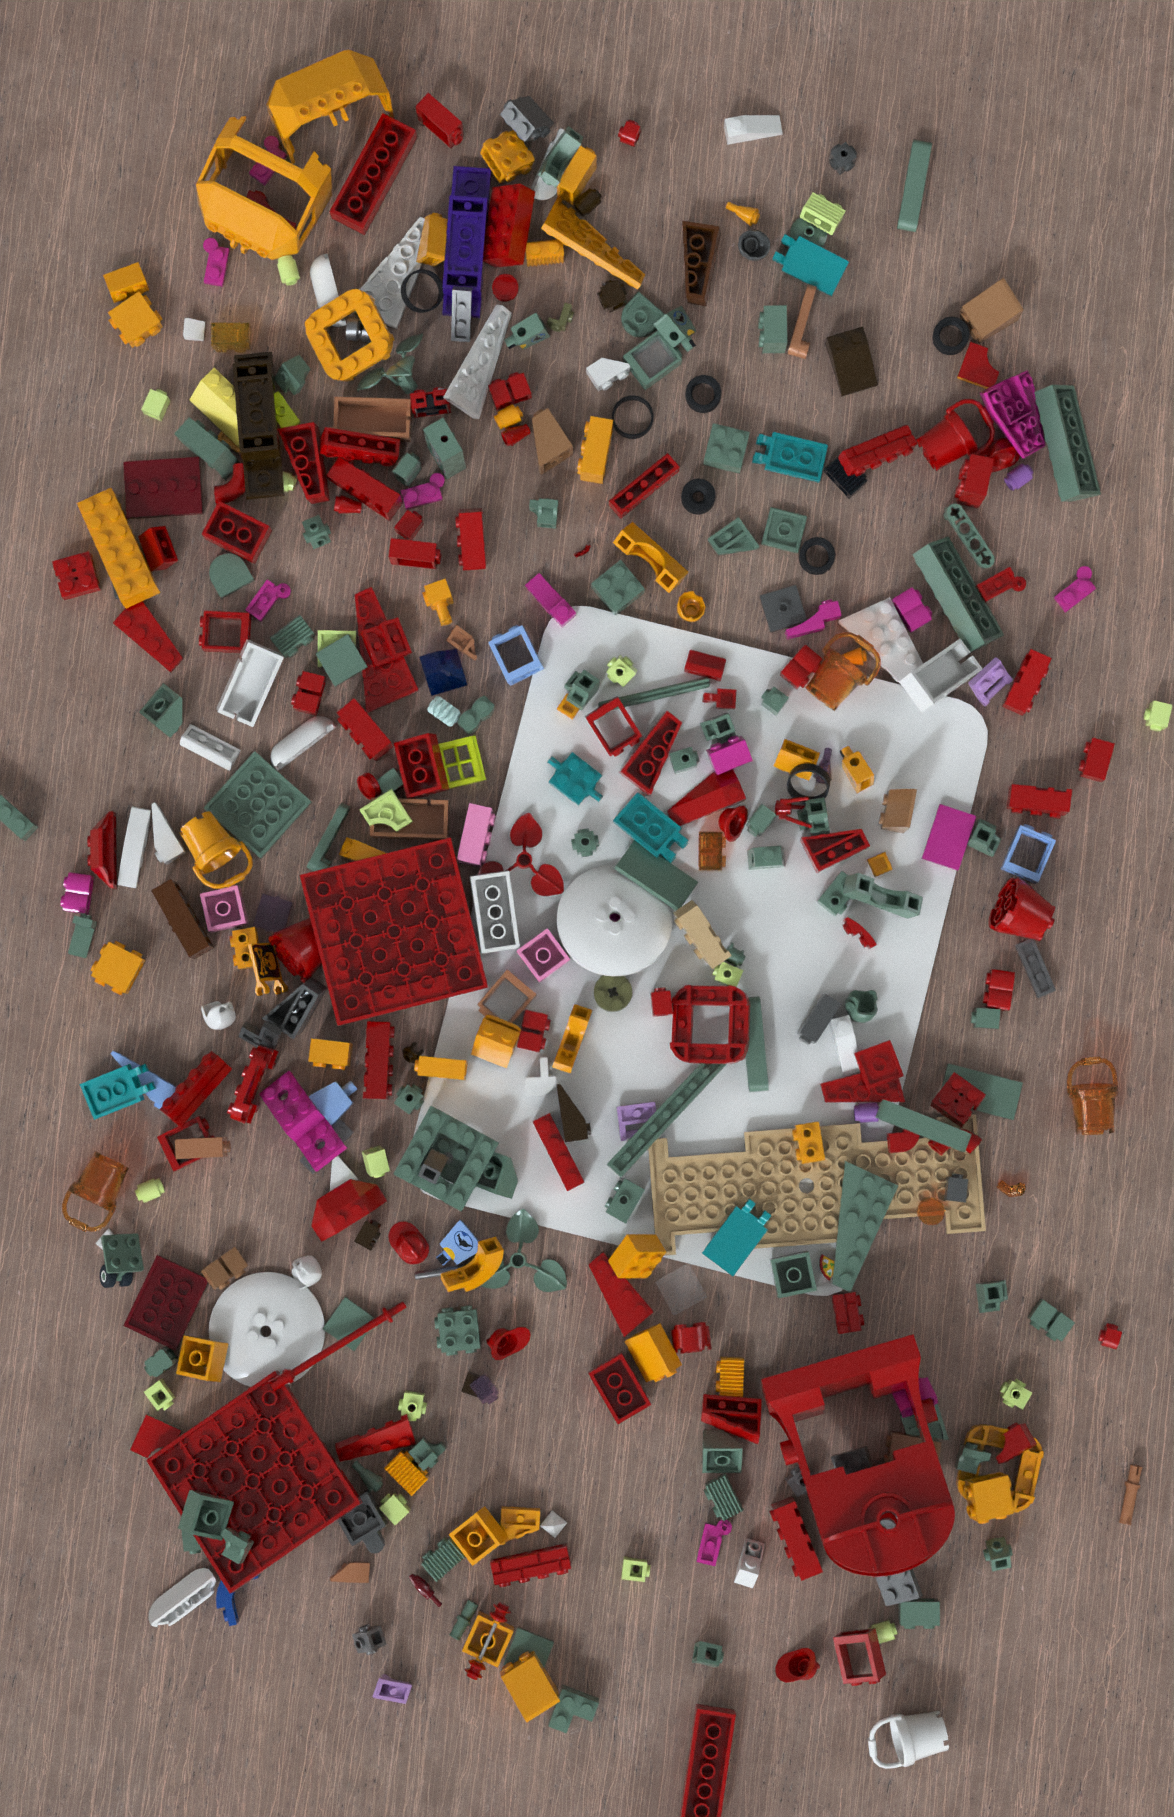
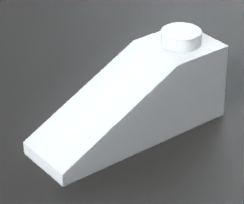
(751, 127)
(165, 839)
(845, 1044)

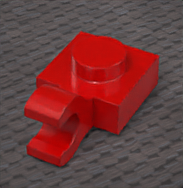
(724, 698)

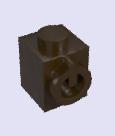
(612, 295)

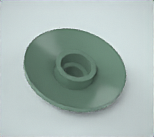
(799, 229)

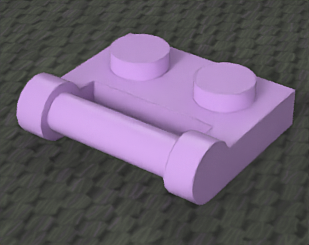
(986, 678)
(633, 1115)

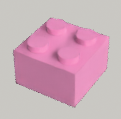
(224, 909)
(543, 955)

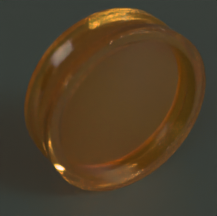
(930, 1211)

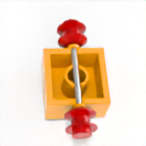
(488, 1639)

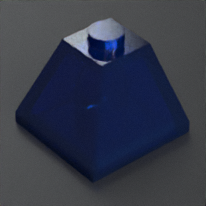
(443, 671)

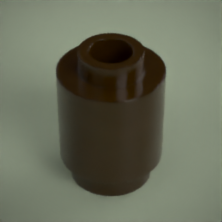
(588, 202)

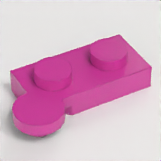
(261, 172)
(216, 262)
(424, 493)
(1077, 590)
(267, 598)
(711, 1541)

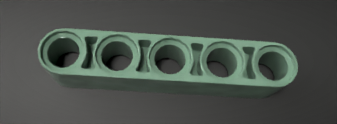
(914, 185)
(756, 1055)
(923, 1125)

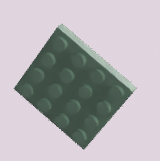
(257, 805)

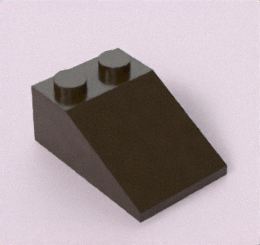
(851, 361)
(573, 1122)

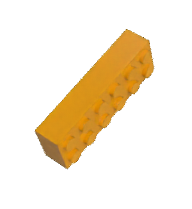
(118, 548)

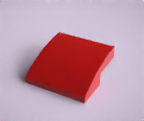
(386, 642)

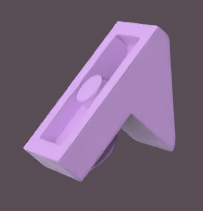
(392, 1689)

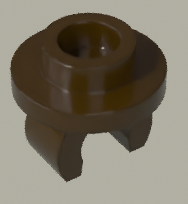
(410, 1055)

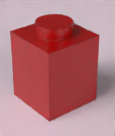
(409, 525)

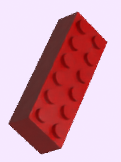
(373, 174)
(708, 1761)

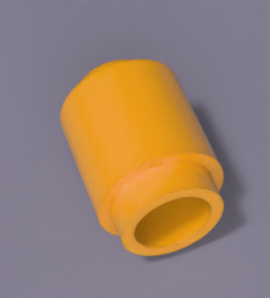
(508, 416)

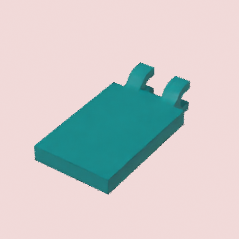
(811, 264)
(791, 456)
(650, 827)
(115, 1090)
(736, 1238)

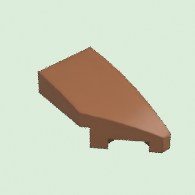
(462, 641)
(352, 1573)

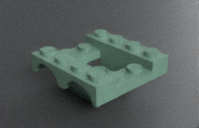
(470, 1155)

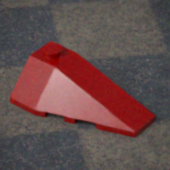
(708, 797)

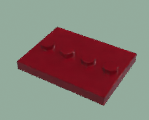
(163, 487)
(166, 1302)

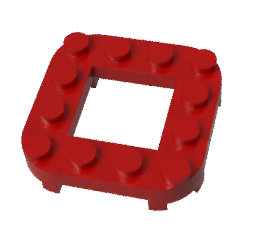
(682, 1024)
(243, 1107)

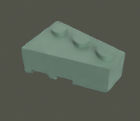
(207, 447)

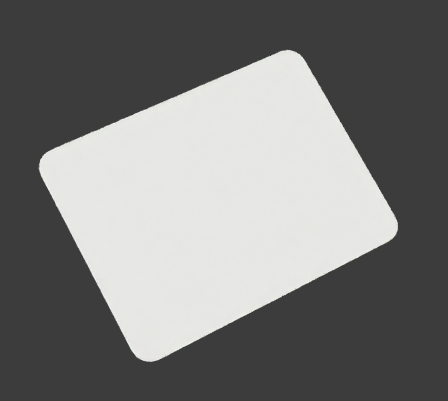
(772, 914)

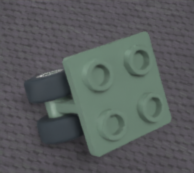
(121, 1259)

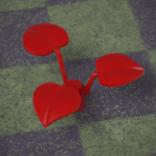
(529, 833)

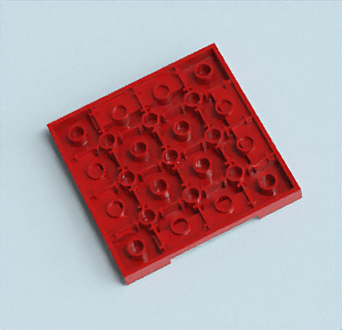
(393, 931)
(269, 1465)

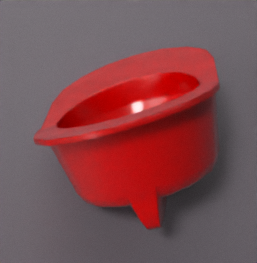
(1002, 453)
(408, 1243)
(507, 1342)
(797, 1665)

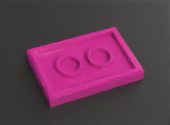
(948, 837)

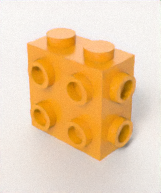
(507, 156)
(135, 320)
(117, 967)
(989, 1497)

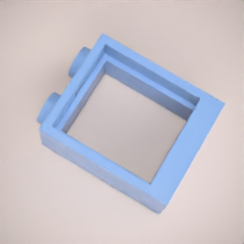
(524, 671)
(1019, 871)

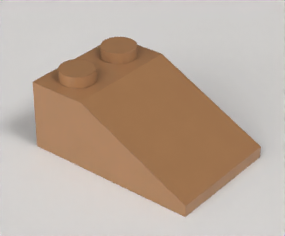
(898, 810)

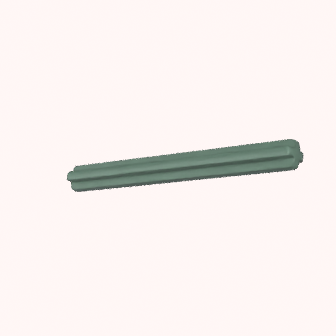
(662, 692)

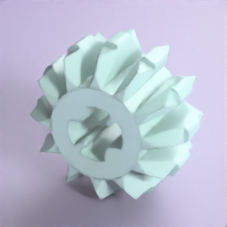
(444, 711)

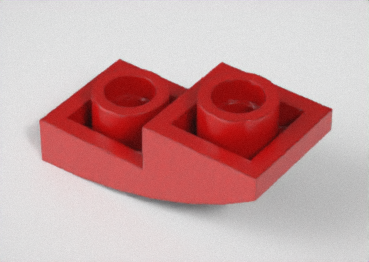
(853, 928)

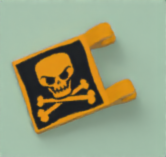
(266, 968)

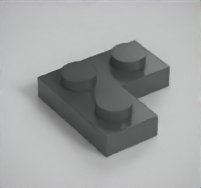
(267, 1036)

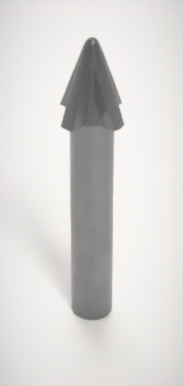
(434, 1272)

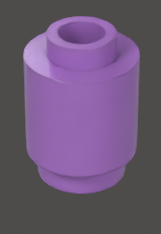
(1018, 477)
(866, 1112)

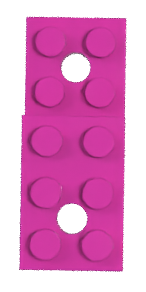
(302, 1121)

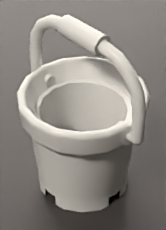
(912, 1736)

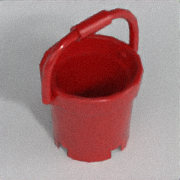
(951, 437)

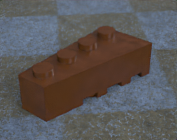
(700, 255)

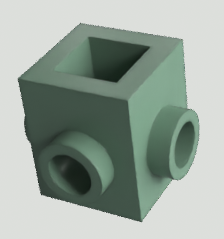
(316, 532)
(585, 850)
(403, 1102)
(998, 1553)

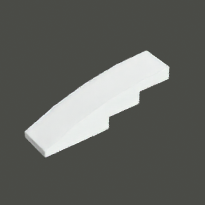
(134, 847)

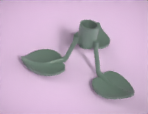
(401, 369)
(550, 1274)

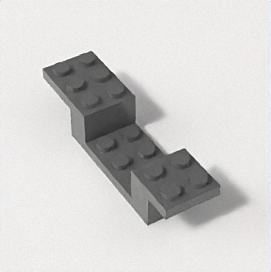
(896, 1587)

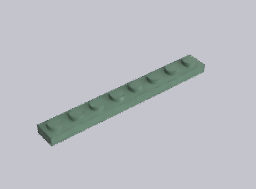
(663, 1117)

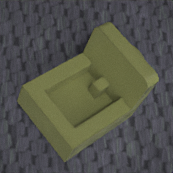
(561, 324)

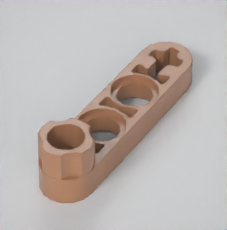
(797, 346)

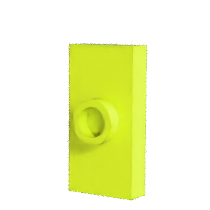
(284, 414)

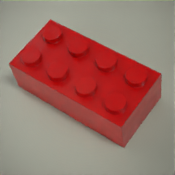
(508, 225)

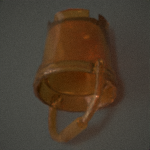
(838, 676)
(1093, 1102)
(99, 1185)

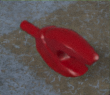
(424, 1588)

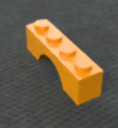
(636, 542)

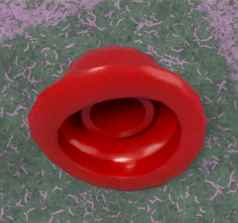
(733, 822)

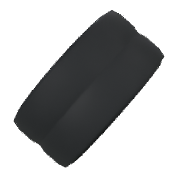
(702, 486)

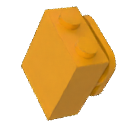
(496, 1040)

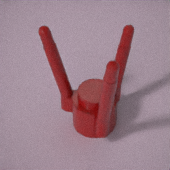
(784, 807)

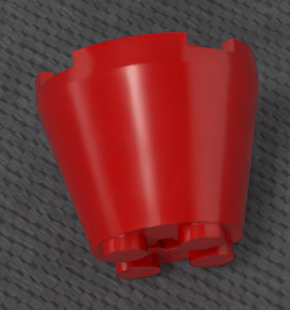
(1021, 911)
(297, 949)

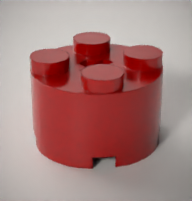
(692, 1338)

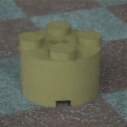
(615, 1003)

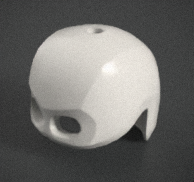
(216, 1016)
(307, 1272)

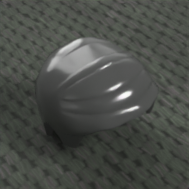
(754, 245)

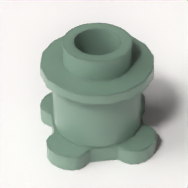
(736, 955)

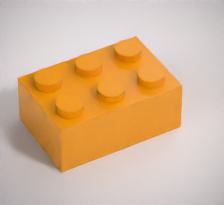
(595, 449)

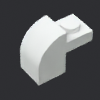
(541, 1085)

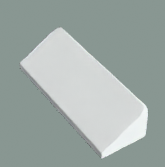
(209, 747)

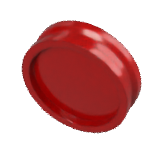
(505, 287)
(368, 785)

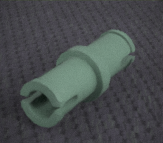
(463, 1620)

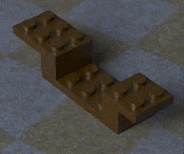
(257, 425)

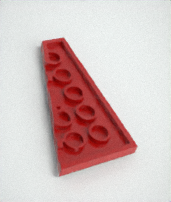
(389, 681)

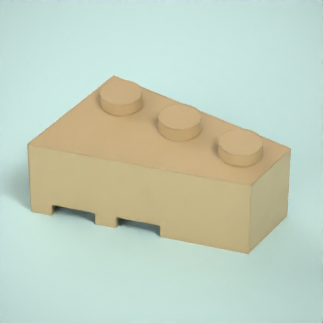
(701, 934)

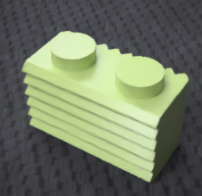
(822, 213)

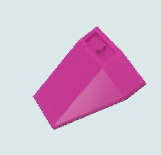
(1016, 413)

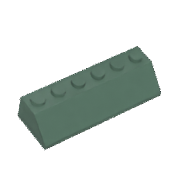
(1067, 443)
(957, 594)

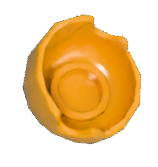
(690, 606)

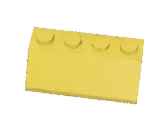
(217, 402)

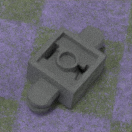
(364, 1523)

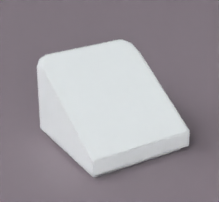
(193, 329)

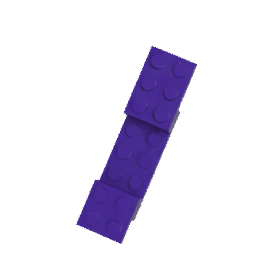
(466, 235)

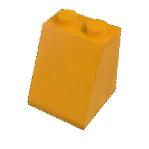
(530, 1685)

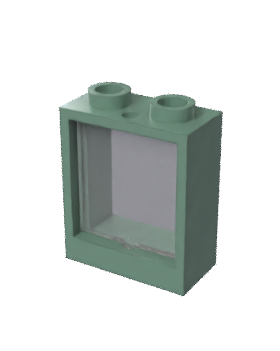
(652, 360)

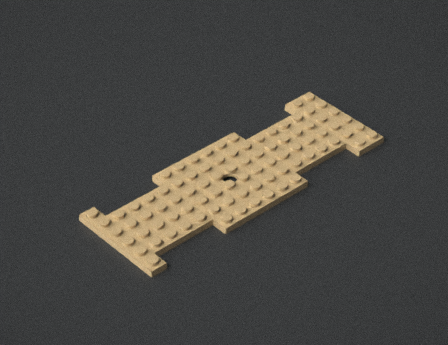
(702, 1190)

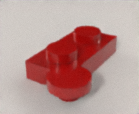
(1000, 583)

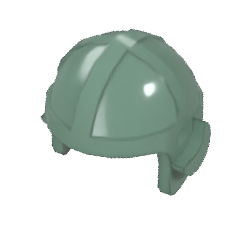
(861, 1005)

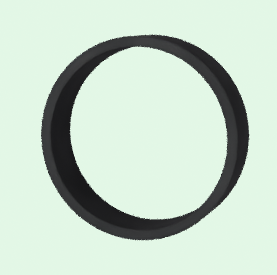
(439, 285)
(636, 398)
(807, 767)

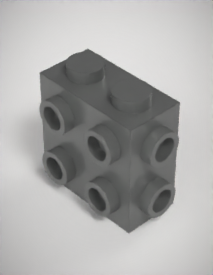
(526, 118)

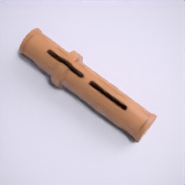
(1132, 1486)

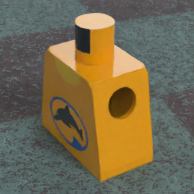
(859, 775)

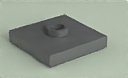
(783, 608)

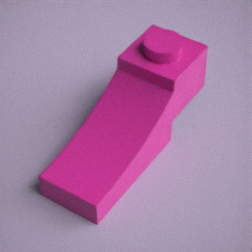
(550, 600)
(826, 612)

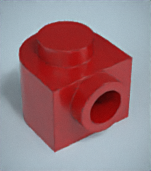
(629, 133)
(1110, 1336)

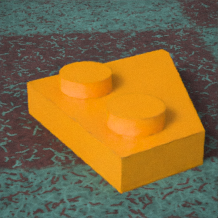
(519, 1521)

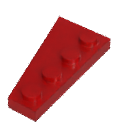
(854, 1090)
(387, 1438)

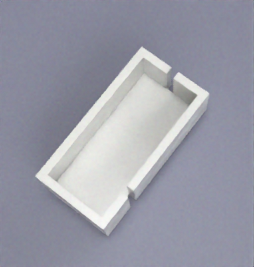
(940, 675)
(249, 683)

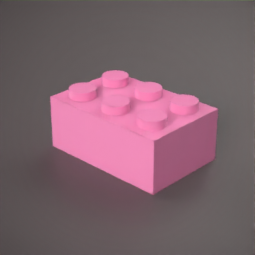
(476, 835)

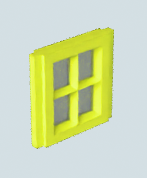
(462, 762)

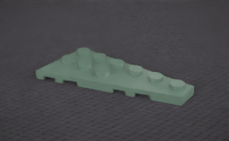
(861, 1212)

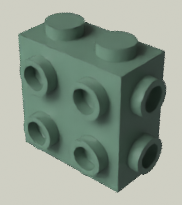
(458, 1330)

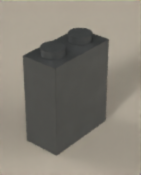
(818, 1019)

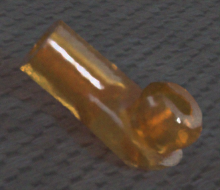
(1011, 1191)

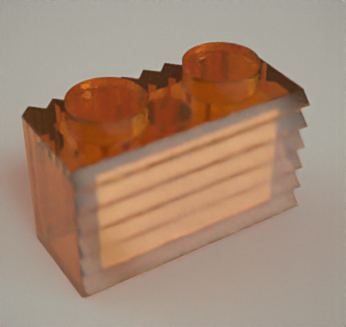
(710, 851)

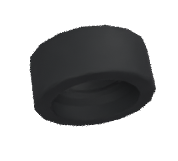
(954, 321)
(707, 380)
(821, 542)

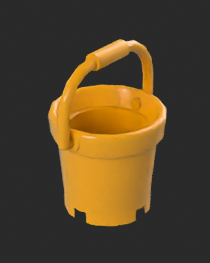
(213, 848)

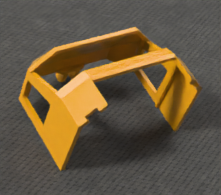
(322, 91)
(248, 221)

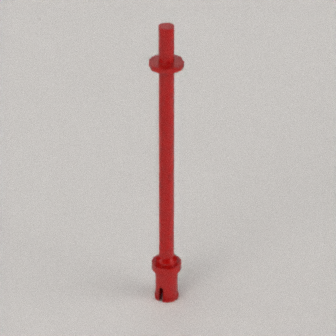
(289, 1375)

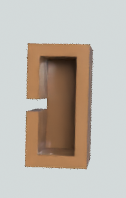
(225, 1268)

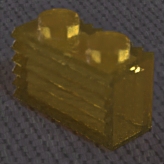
(231, 337)

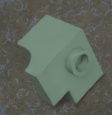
(292, 375)
(546, 511)
(581, 688)
(719, 728)
(816, 815)
(984, 838)
(991, 1295)
(426, 1453)
(970, 1457)
(236, 1545)

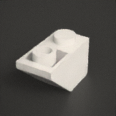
(606, 371)
(749, 1563)

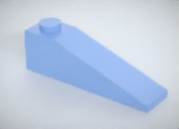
(163, 1088)

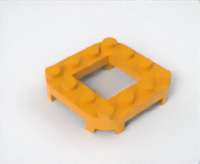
(364, 358)
(1028, 1466)

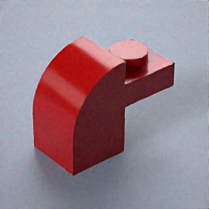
(901, 1141)

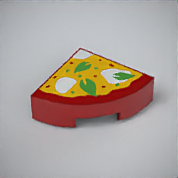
(826, 1266)

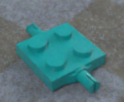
(575, 779)

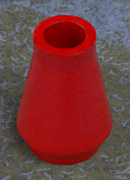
(515, 434)
(346, 505)

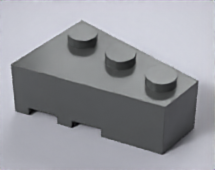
(297, 1008)

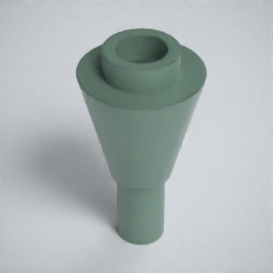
(371, 1480)

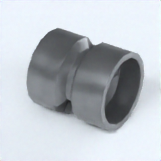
(354, 331)

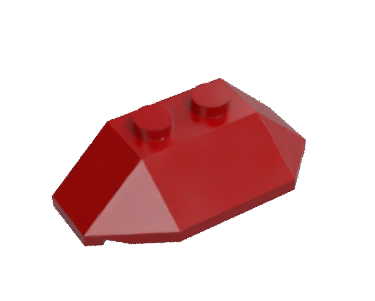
(104, 849)
(345, 1206)

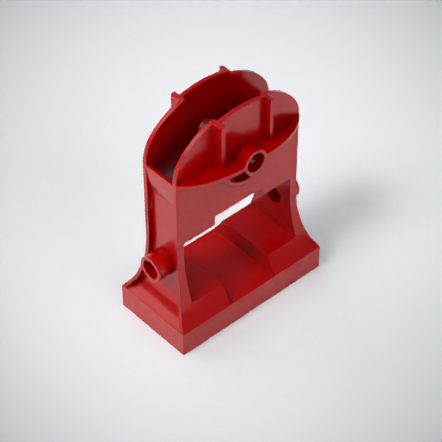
(905, 1490)

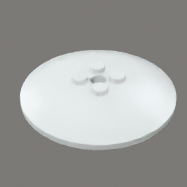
(607, 945)
(267, 1301)

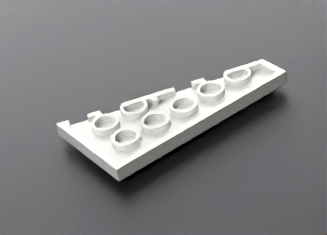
(387, 278)
(475, 374)
(885, 630)

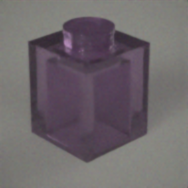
(485, 1389)

